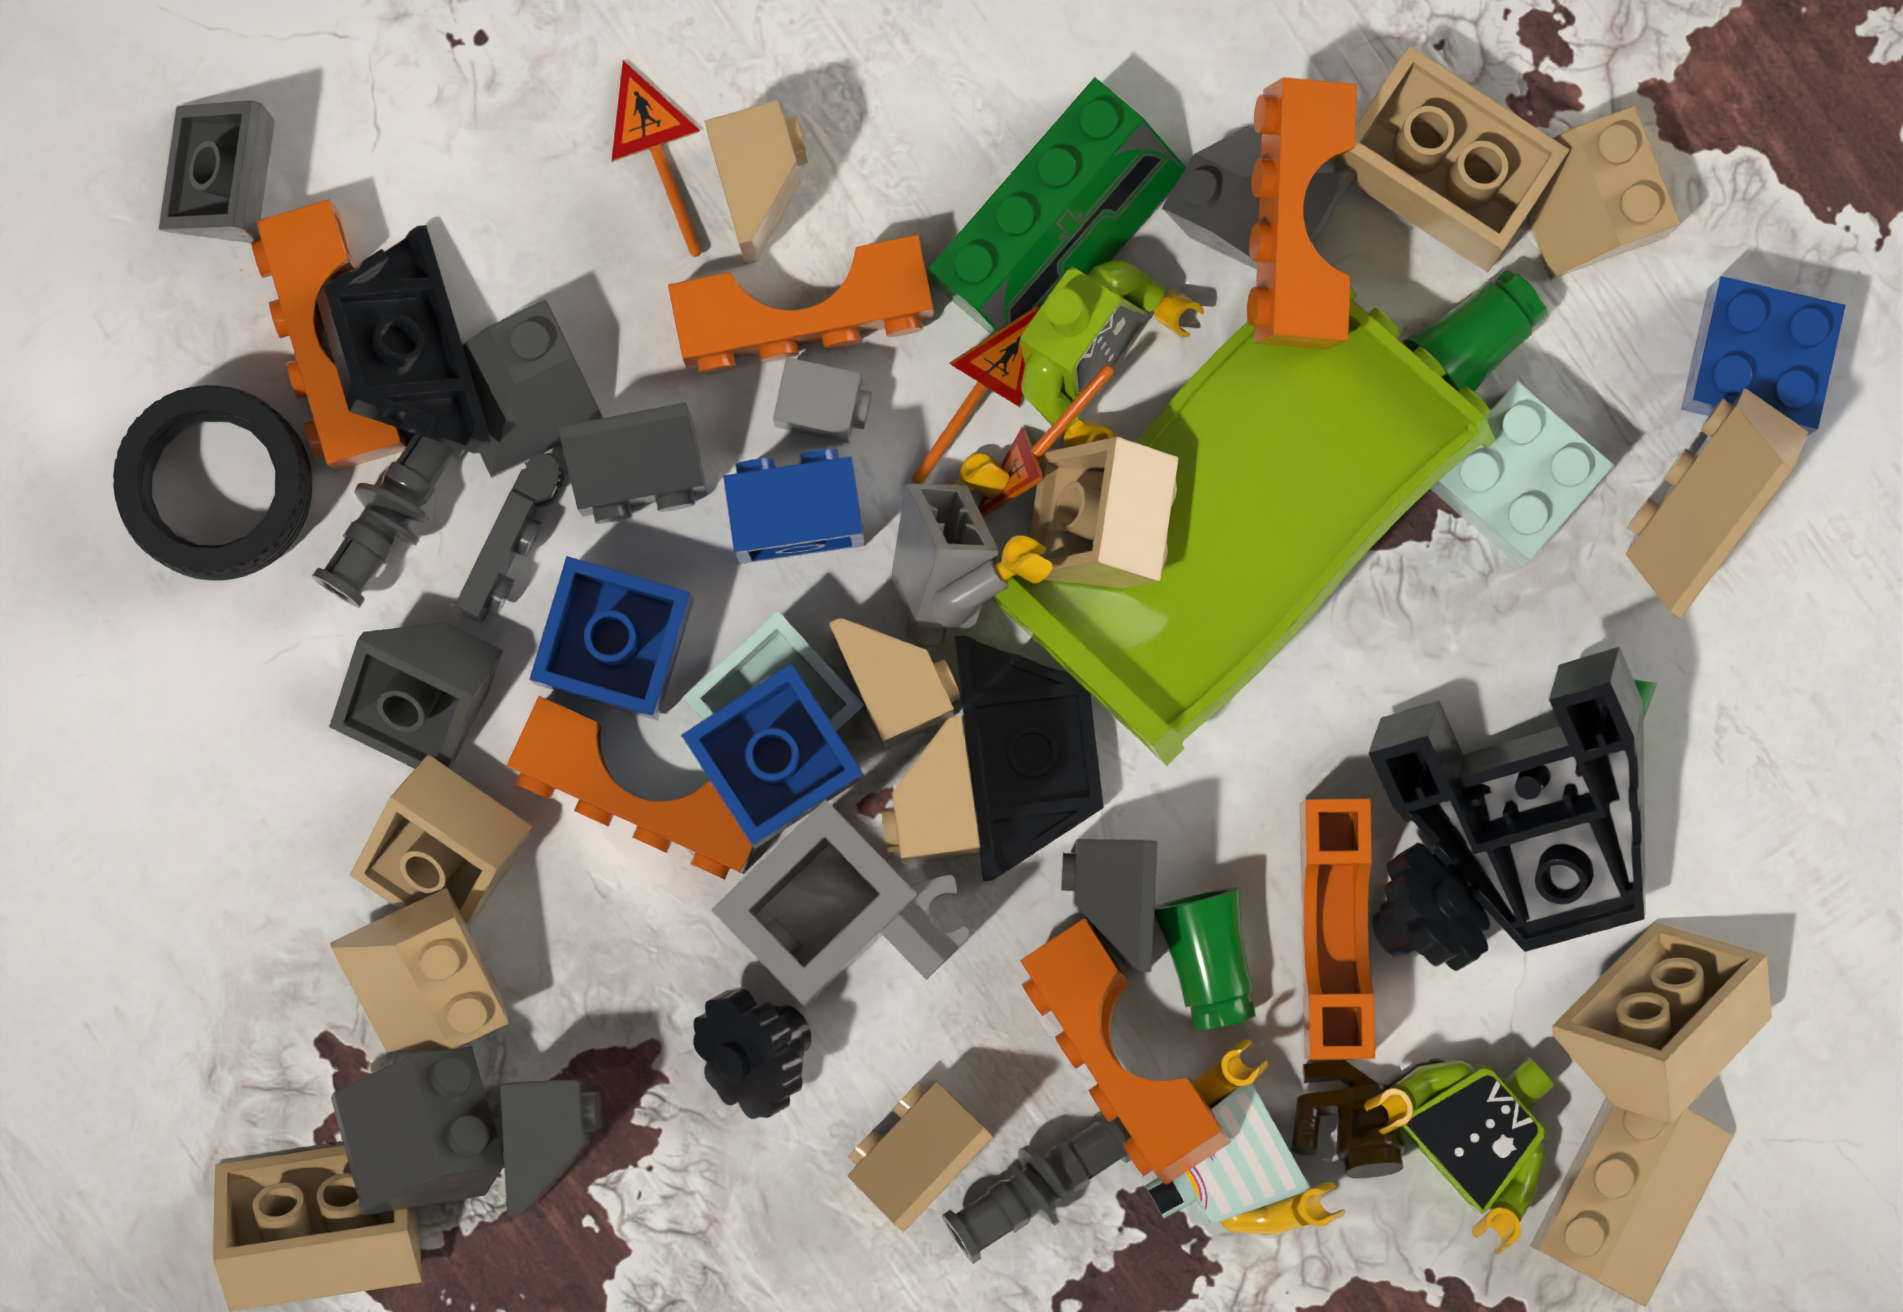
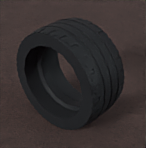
(160, 426)

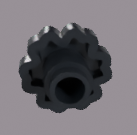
(1430, 912)
(752, 1051)

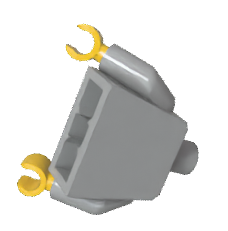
(948, 555)

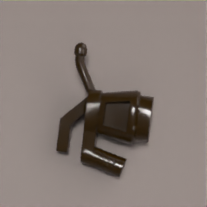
(1359, 1141)

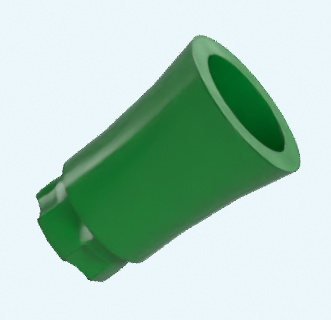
(1482, 330)
(1209, 956)

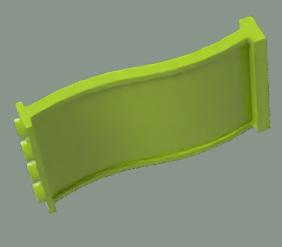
(1279, 494)

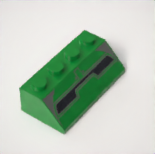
(1060, 208)

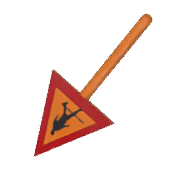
(646, 123)
(995, 365)
(1023, 458)

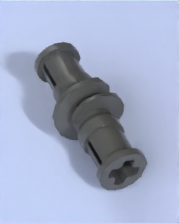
(385, 518)
(1037, 1186)

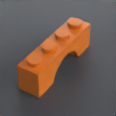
(303, 254)
(881, 291)
(1297, 292)
(566, 754)
(1335, 929)
(1081, 986)

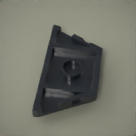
(402, 346)
(1026, 753)

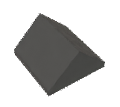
(217, 170)

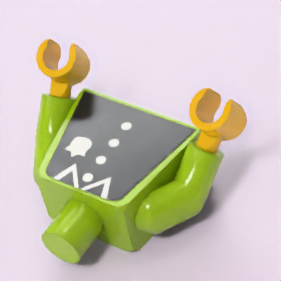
(1086, 327)
(1476, 1134)

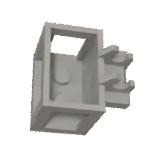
(896, 913)

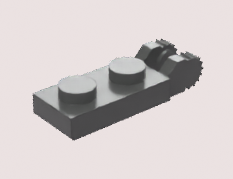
(511, 534)

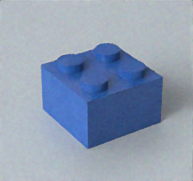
(1767, 343)
(793, 507)
(612, 638)
(772, 755)

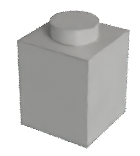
(821, 400)

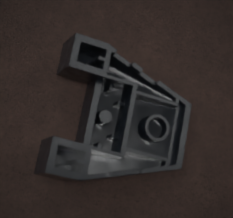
(1538, 822)

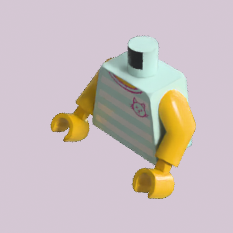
(1252, 1180)

